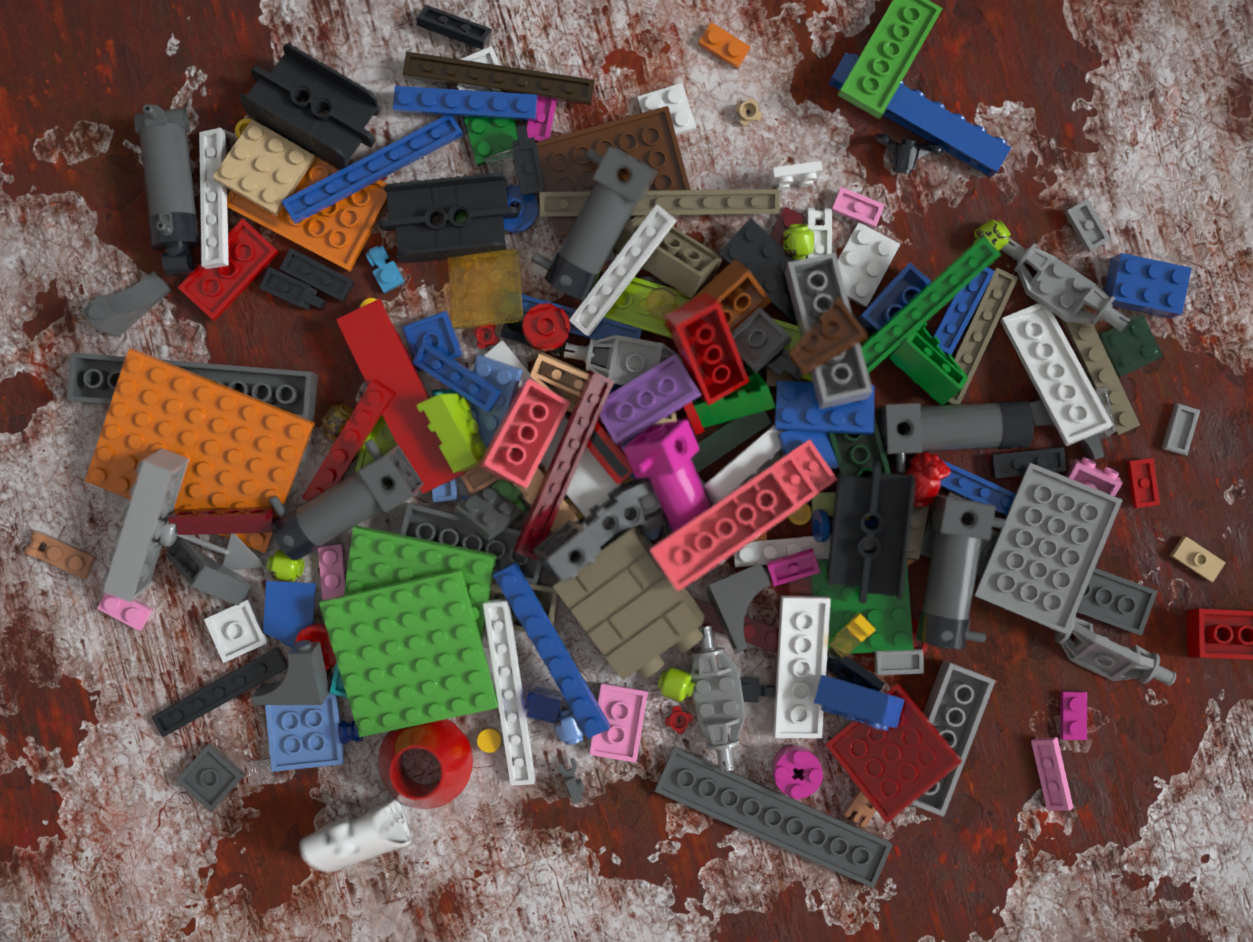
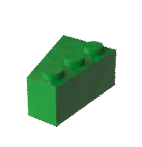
(929, 366)
(744, 401)

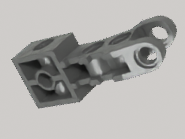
(579, 542)

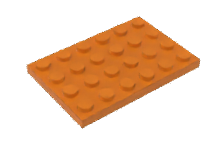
(332, 233)

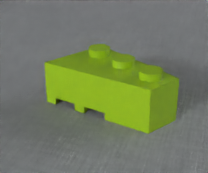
(456, 428)

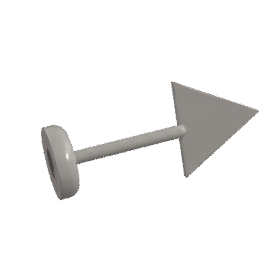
(236, 555)

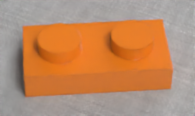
(724, 45)

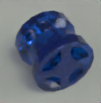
(348, 732)

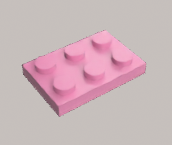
(625, 713)

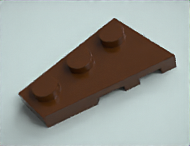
(831, 336)

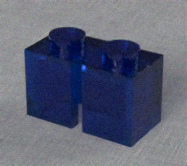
(543, 704)

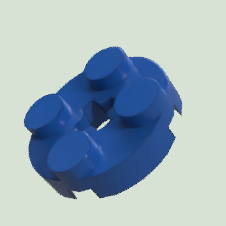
(528, 211)

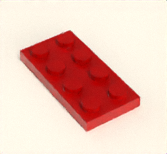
(218, 287)

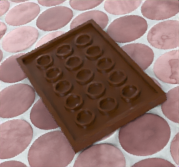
(644, 136)

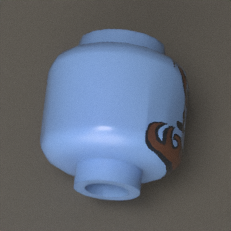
(568, 728)

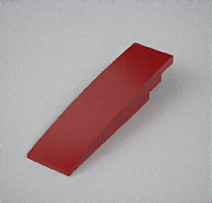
(386, 359)

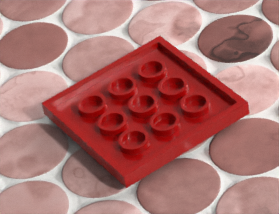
(897, 763)

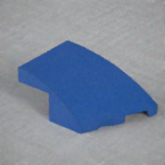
(288, 609)

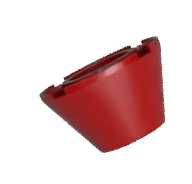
(448, 746)

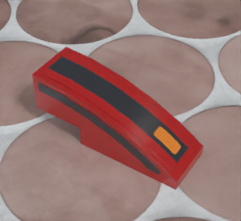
(608, 454)

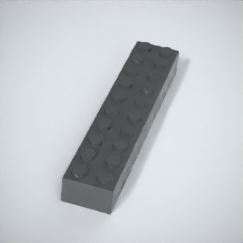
(96, 376)

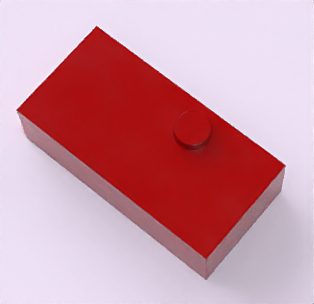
(707, 348)
(1220, 634)

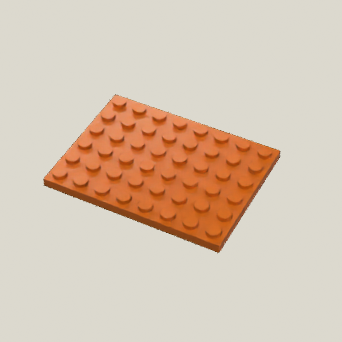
(235, 443)

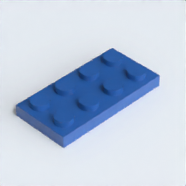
(799, 411)

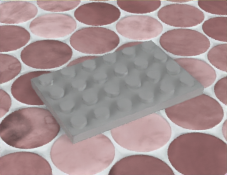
(1048, 548)

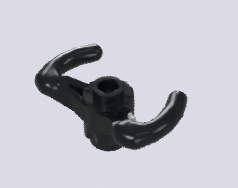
(907, 152)

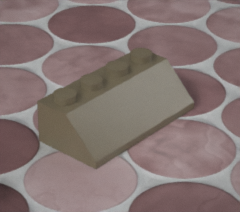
(676, 259)

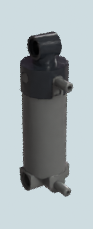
(169, 186)

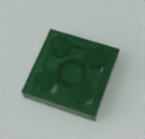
(1130, 347)

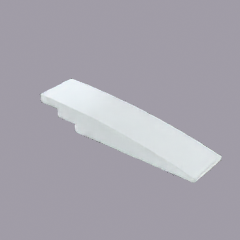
(590, 479)

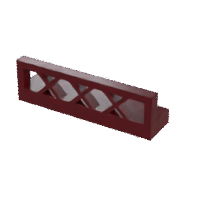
(223, 520)

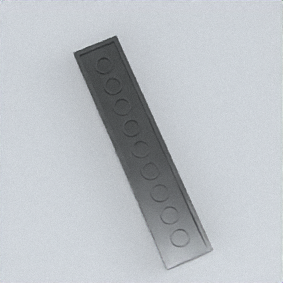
(1105, 598)
(773, 817)

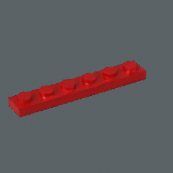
(350, 439)

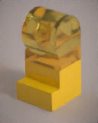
(851, 635)

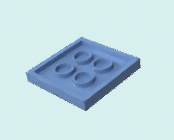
(304, 735)

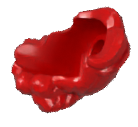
(928, 473)

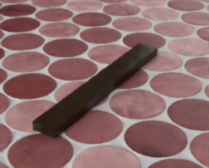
(498, 78)

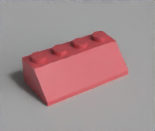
(524, 434)

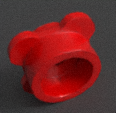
(482, 341)
(678, 726)

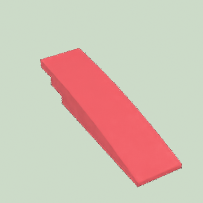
(743, 515)

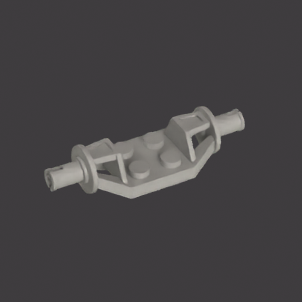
(1062, 287)
(625, 358)
(1109, 658)
(717, 698)

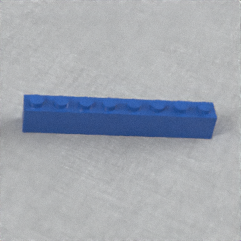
(936, 124)

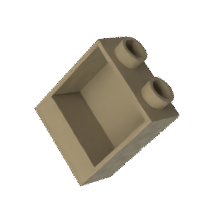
(632, 606)

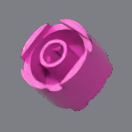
(796, 785)

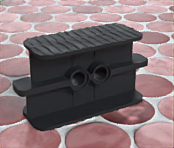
(299, 76)
(417, 202)
(882, 567)

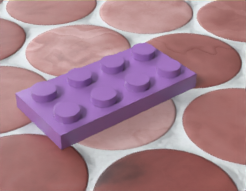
(647, 399)

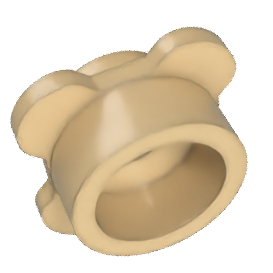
(750, 105)

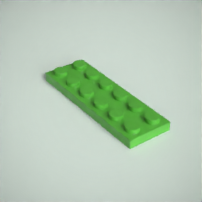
(889, 54)

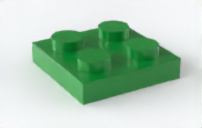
(490, 136)

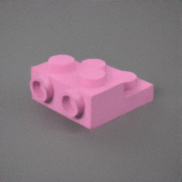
(1087, 474)

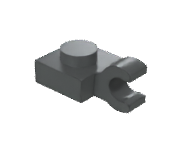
(575, 786)

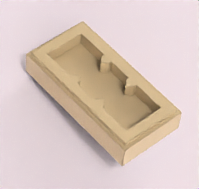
(1197, 559)

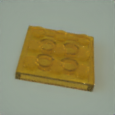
(485, 289)

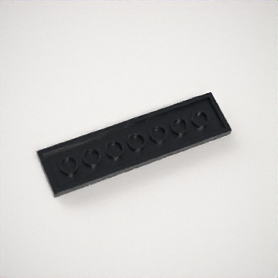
(767, 264)

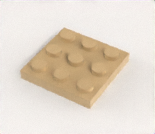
(263, 167)

